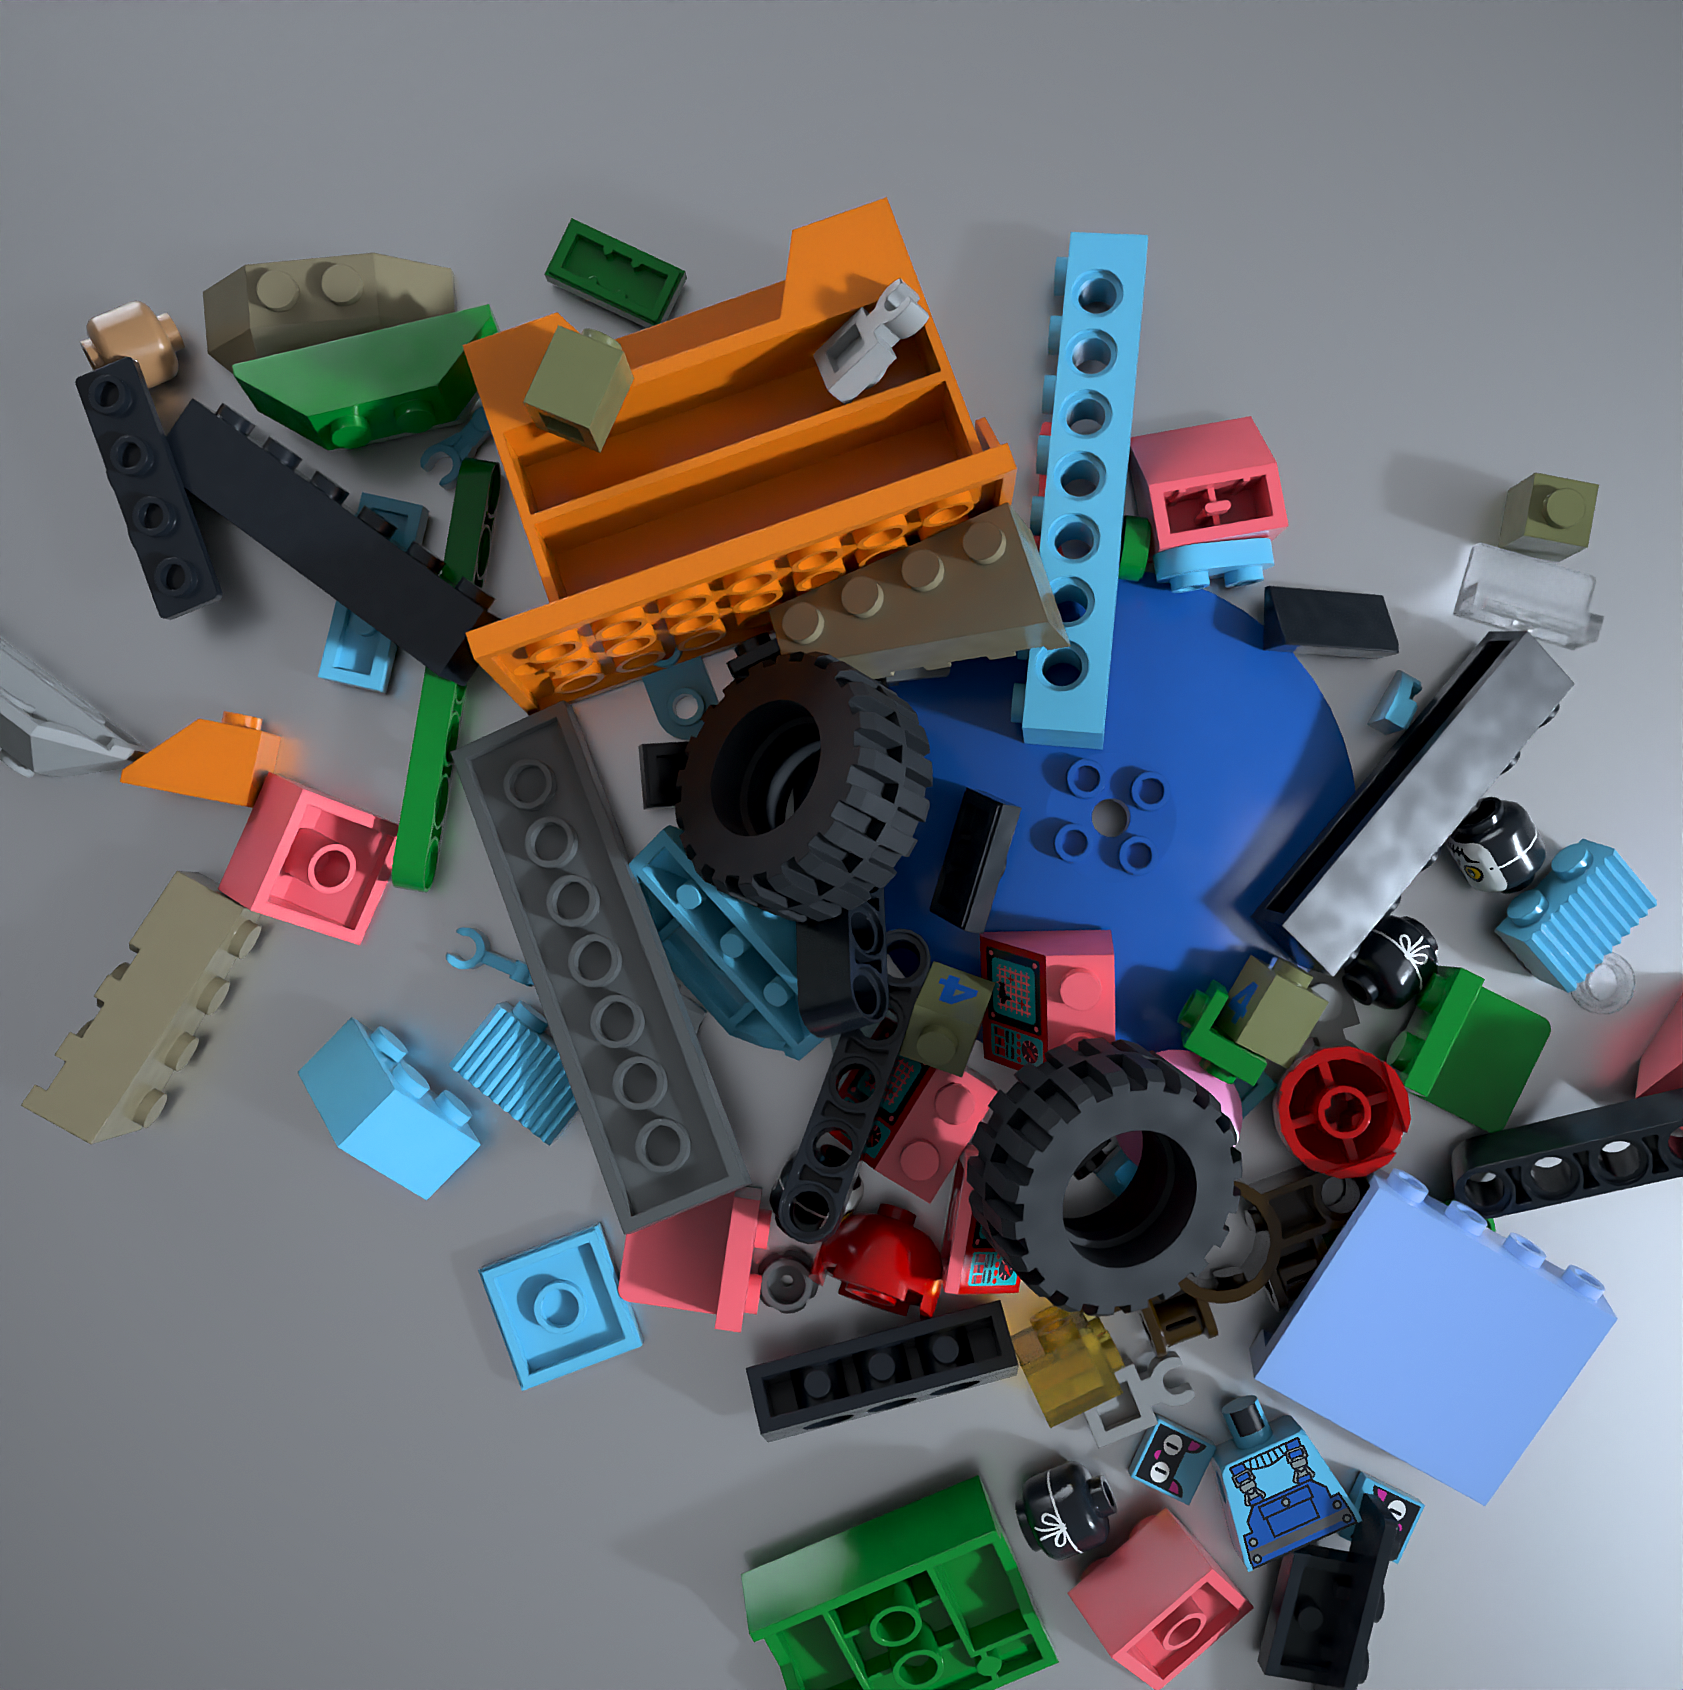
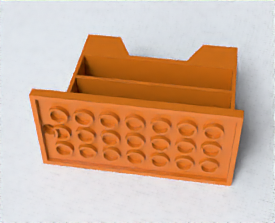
(727, 471)

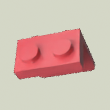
(700, 1259)

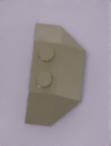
(318, 301)

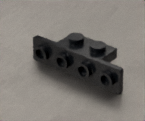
(148, 488)
(1329, 1605)

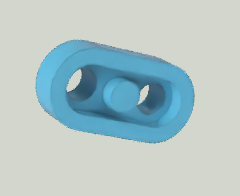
(1193, 565)
(674, 683)

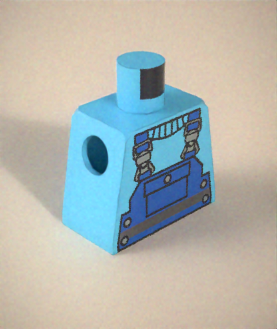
(1275, 1486)

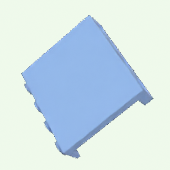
(1435, 1336)

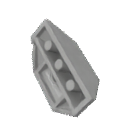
(52, 728)

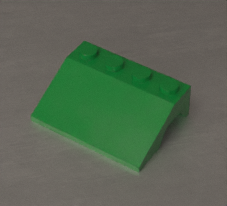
(903, 1603)

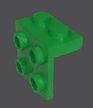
(1468, 1049)

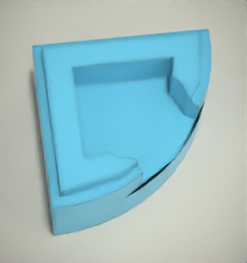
(1397, 705)

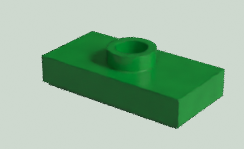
(615, 275)

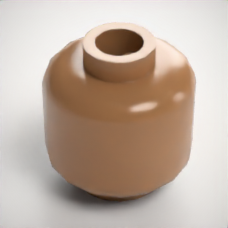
(134, 333)

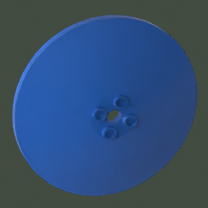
(1222, 785)

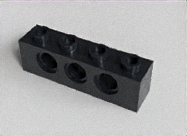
(882, 1371)

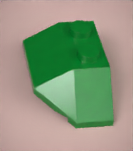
(372, 382)

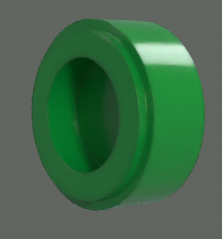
(1134, 547)

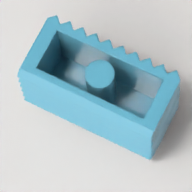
(1575, 914)
(519, 1069)

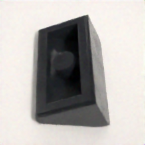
(1327, 623)

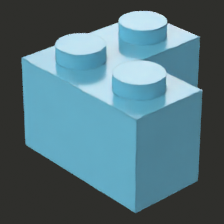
(386, 1110)

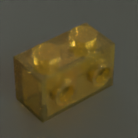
(1068, 1362)

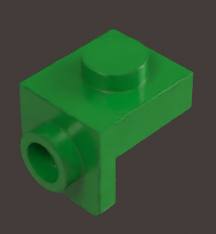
(1218, 1051)

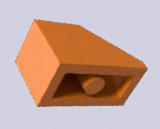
(210, 761)

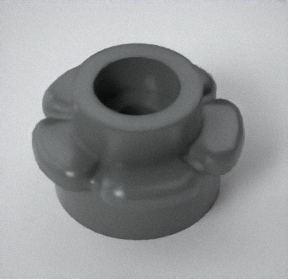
(783, 1298)

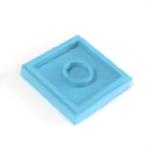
(560, 1306)

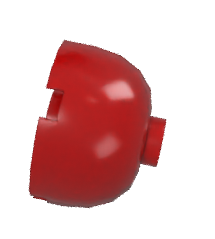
(1341, 1111)
(882, 1262)

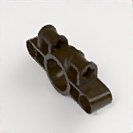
(1286, 1251)

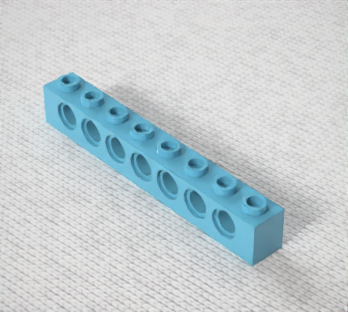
(1112, 272)

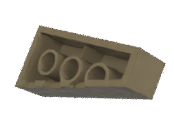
(932, 603)
(148, 1013)

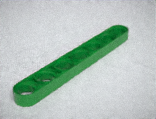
(441, 699)

